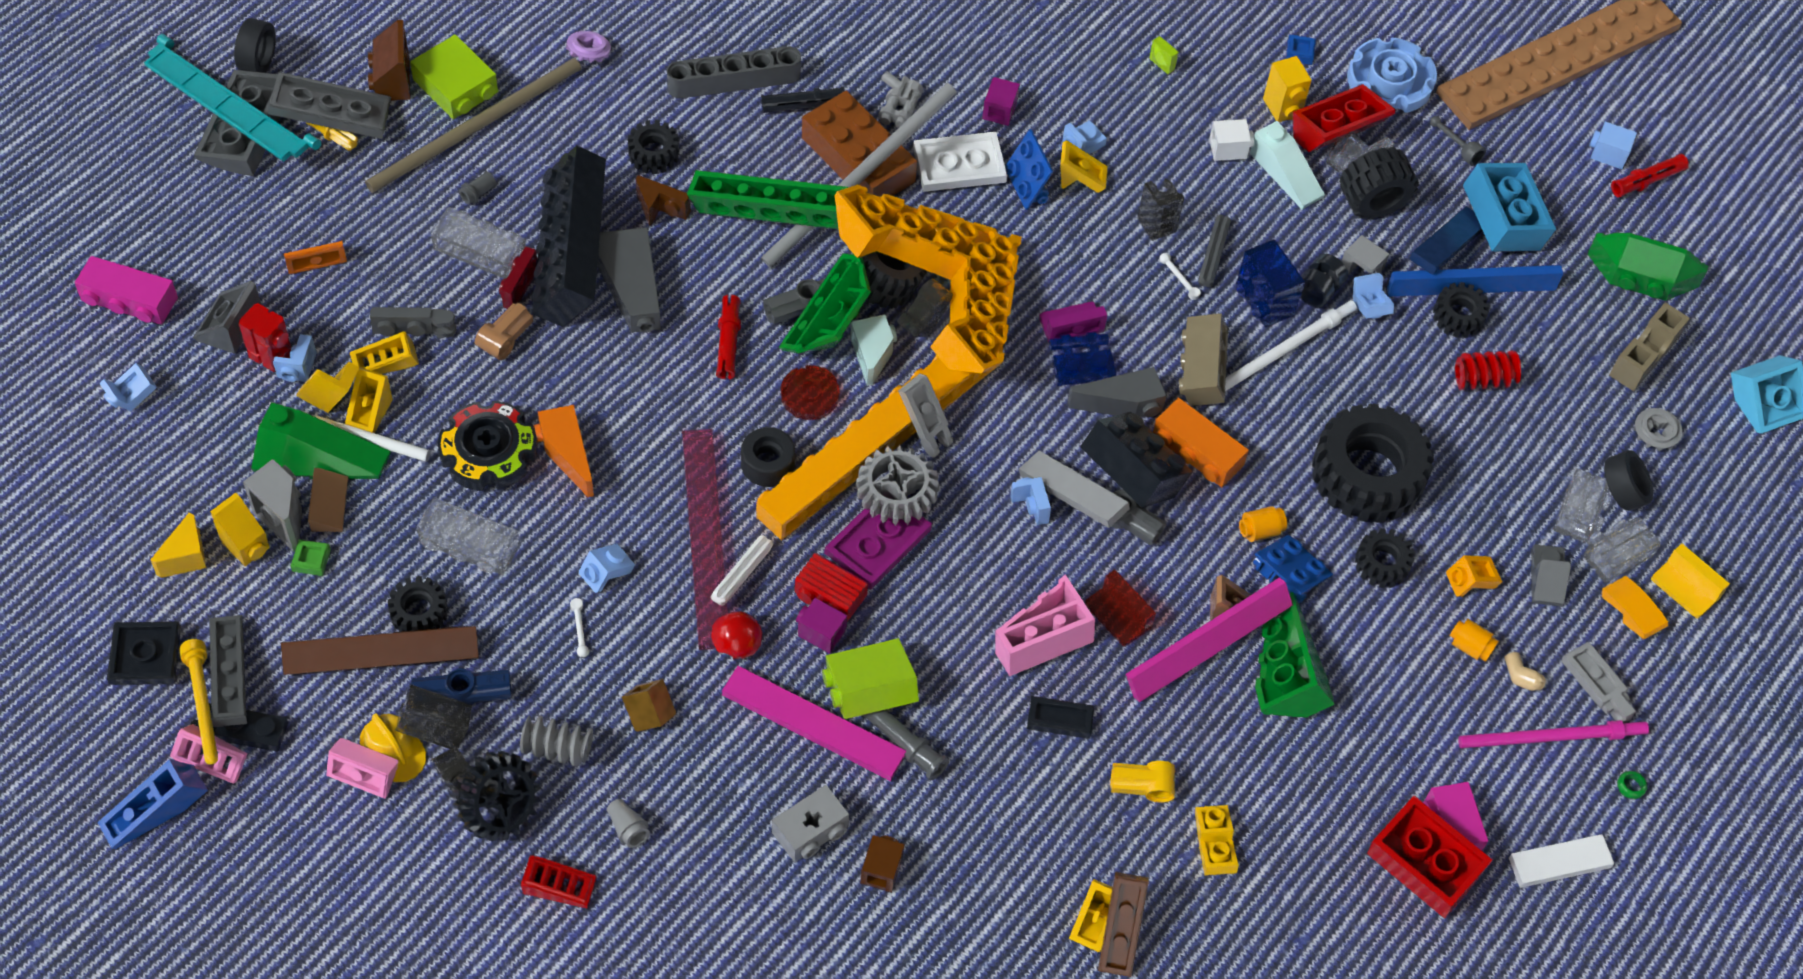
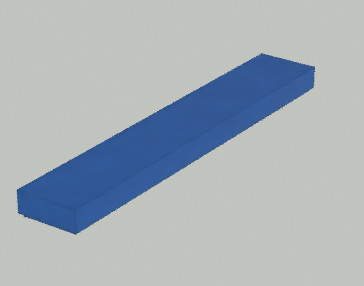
(1487, 279)

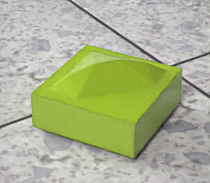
(1163, 55)

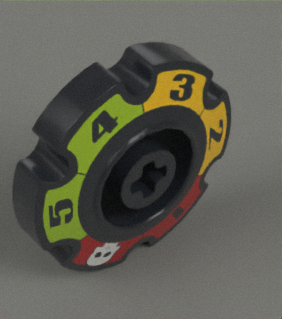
(487, 445)

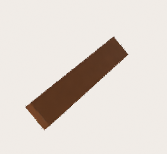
(379, 649)

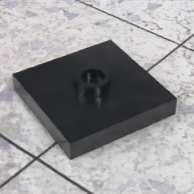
(144, 653)

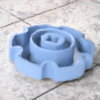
(1394, 72)

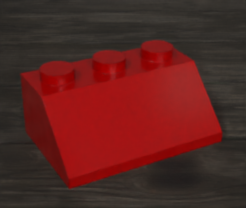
(1338, 117)
(1429, 856)

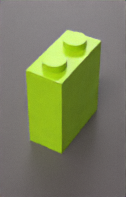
(454, 76)
(870, 678)

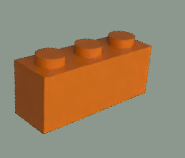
(1200, 442)

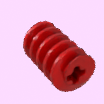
(1487, 367)

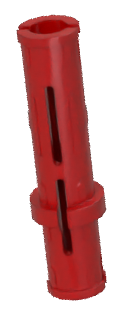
(1626, 184)
(729, 325)

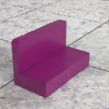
(1073, 320)

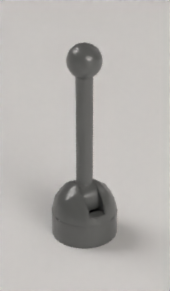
(1471, 152)

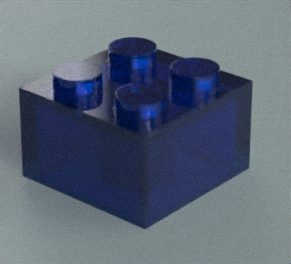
(1269, 283)

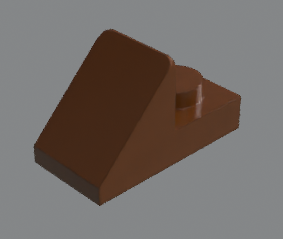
(660, 197)

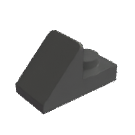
(1549, 575)

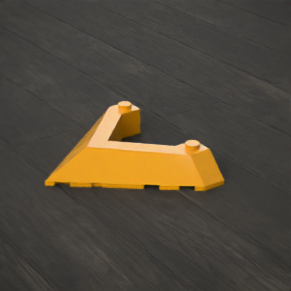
(965, 252)

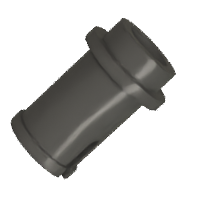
(476, 188)

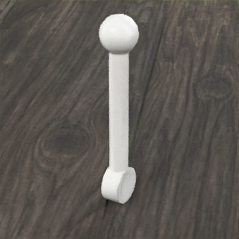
(1194, 292)
(576, 606)

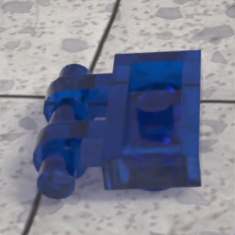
(1084, 366)

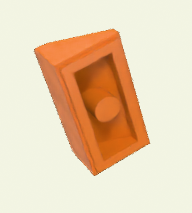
(315, 257)

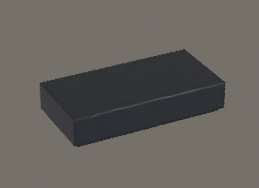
(1060, 717)

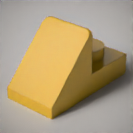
(1082, 167)

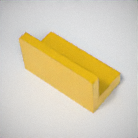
(326, 391)
(1690, 581)

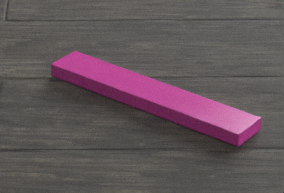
(1209, 639)
(814, 723)

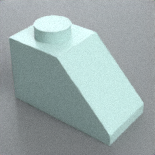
(873, 345)

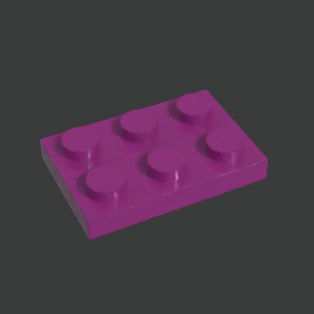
(873, 547)

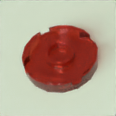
(810, 392)

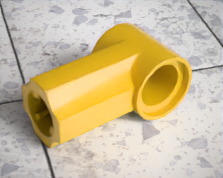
(1153, 780)

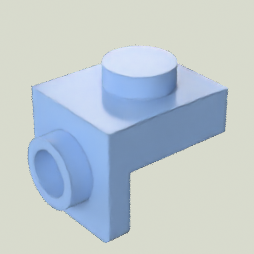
(1370, 297)
(129, 388)
(605, 564)

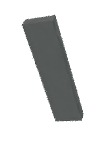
(227, 671)

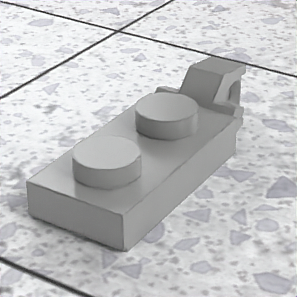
(1599, 681)

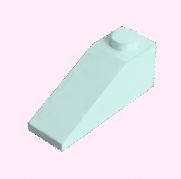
(1286, 164)

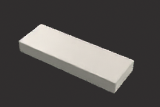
(1561, 860)

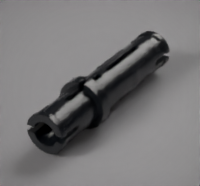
(798, 100)

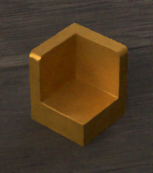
(649, 705)

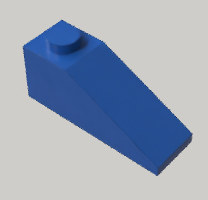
(153, 802)

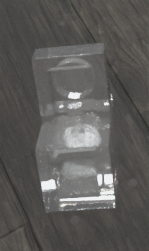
(1350, 148)

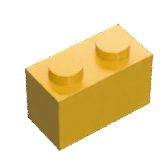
(1286, 88)

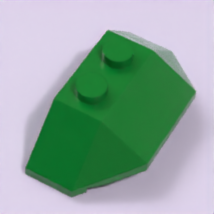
(1646, 265)
(830, 308)

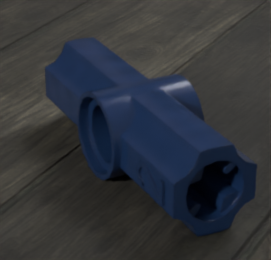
(481, 685)

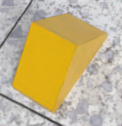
(368, 400)
(181, 550)
(1092, 917)

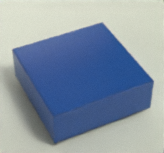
(1301, 47)

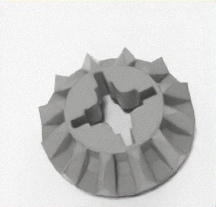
(1658, 419)

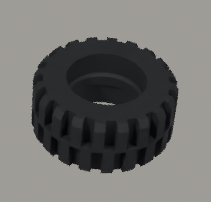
(1380, 432)

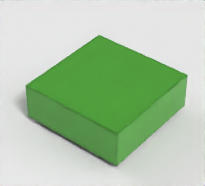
(310, 557)

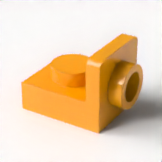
(1473, 573)

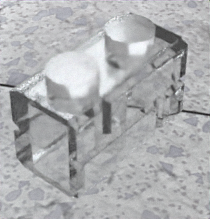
(1582, 506)
(1621, 548)

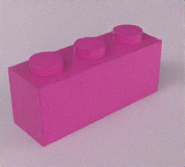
(126, 290)

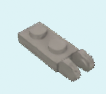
(926, 414)

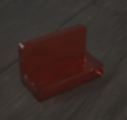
(1121, 609)

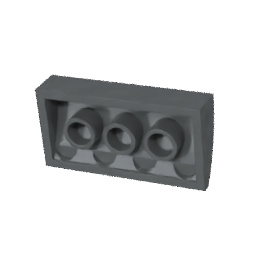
(226, 146)

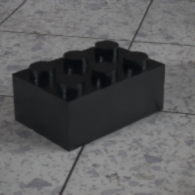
(1136, 459)

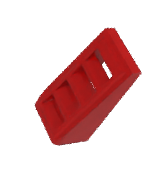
(548, 868)

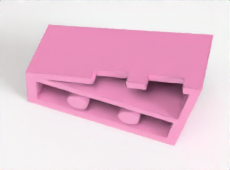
(1045, 630)

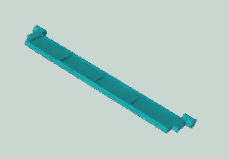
(226, 103)

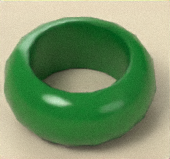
(1627, 792)

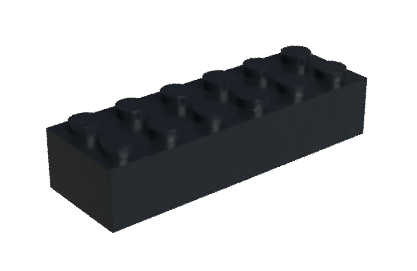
(569, 236)

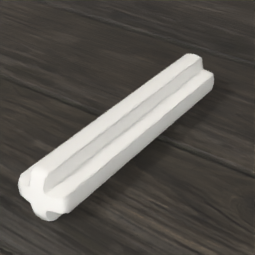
(741, 570)

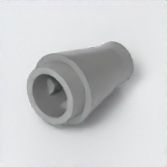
(628, 824)

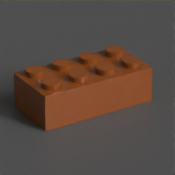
(846, 135)

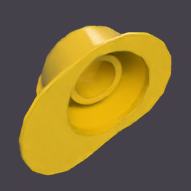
(408, 750)

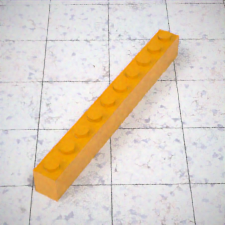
(838, 463)

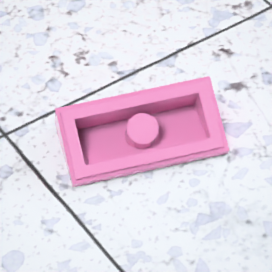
(361, 767)

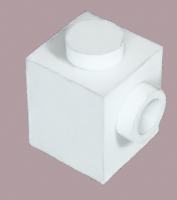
(1230, 139)

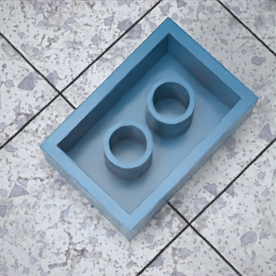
(1509, 207)

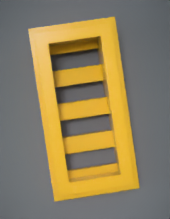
(391, 344)

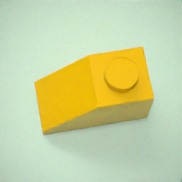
(239, 530)

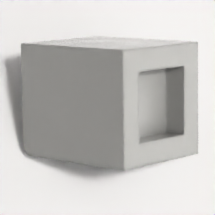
(1366, 255)

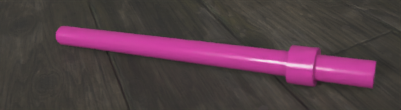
(1613, 730)

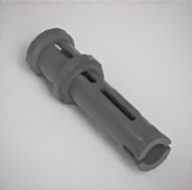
(916, 748)

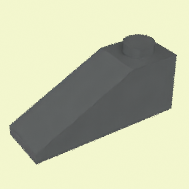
(1130, 392)

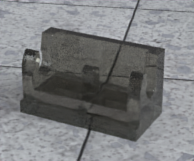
(1160, 210)
(433, 717)

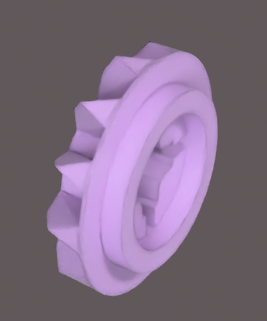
(580, 46)

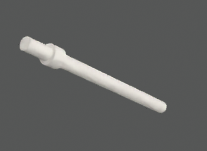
(1328, 320)

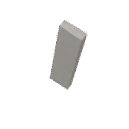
(1075, 489)

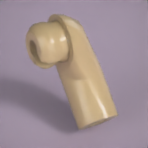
(1523, 676)

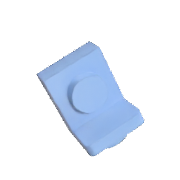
(1085, 136)
(300, 361)
(1036, 498)

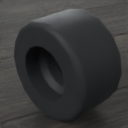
(767, 440)

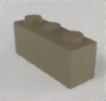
(1204, 360)

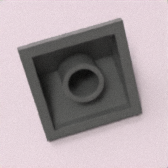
(221, 323)

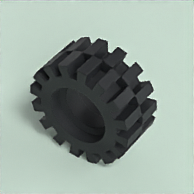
(653, 134)
(1464, 297)
(1377, 571)
(416, 591)

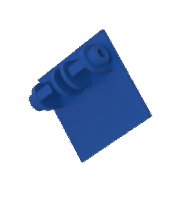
(1029, 171)
(1293, 565)

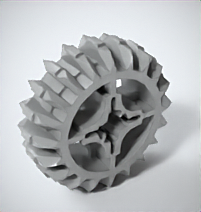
(885, 495)

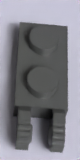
(413, 321)

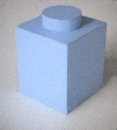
(1612, 144)

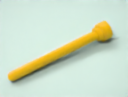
(193, 655)

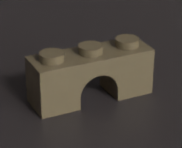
(1646, 352)

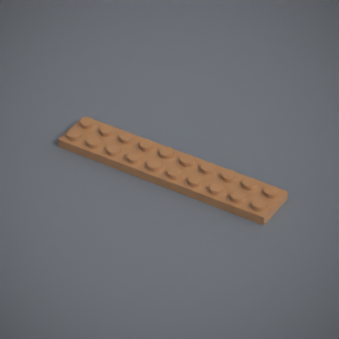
(1556, 59)

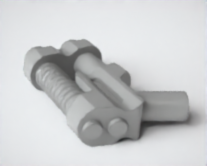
(902, 93)

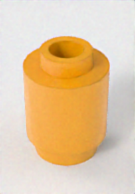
(1263, 523)
(1473, 640)

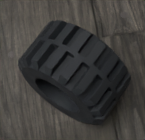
(1379, 183)
(891, 279)

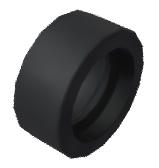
(255, 45)
(1628, 480)

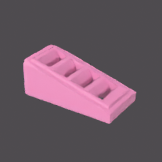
(188, 749)

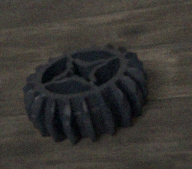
(482, 788)

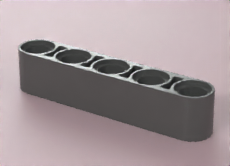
(734, 72)

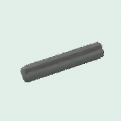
(1214, 251)

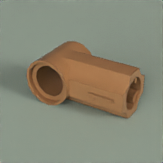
(500, 336)

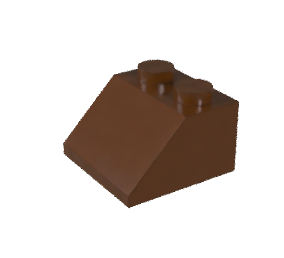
(390, 63)

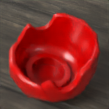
(737, 635)

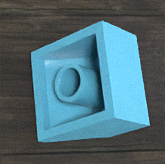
(1770, 392)

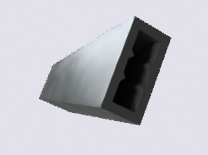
(630, 277)

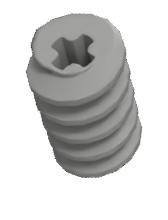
(555, 741)

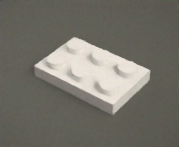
(959, 161)

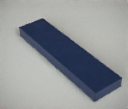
(1447, 241)

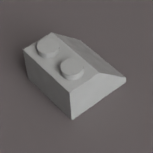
(276, 501)

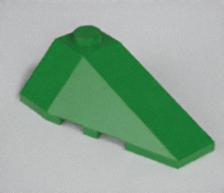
(310, 443)
(1291, 670)

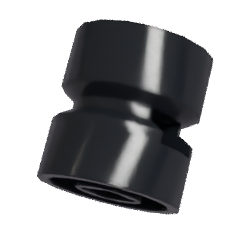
(1323, 280)

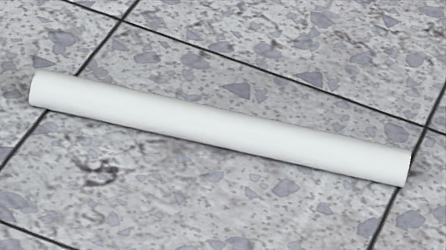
(384, 442)

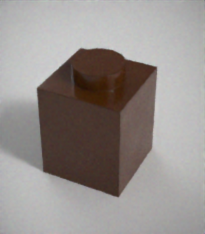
(882, 863)

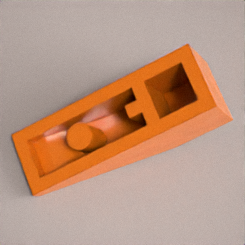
(564, 445)

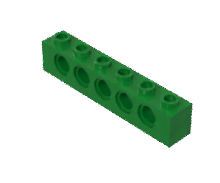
(764, 199)

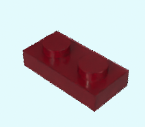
(520, 277)

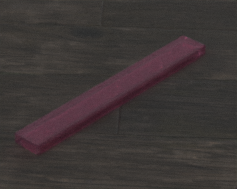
(704, 529)

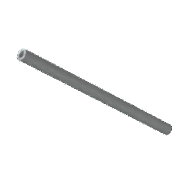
(872, 162)

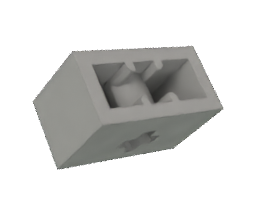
(817, 809)

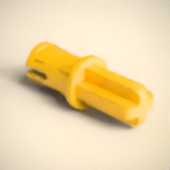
(343, 138)

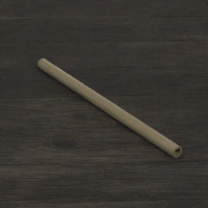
(472, 125)

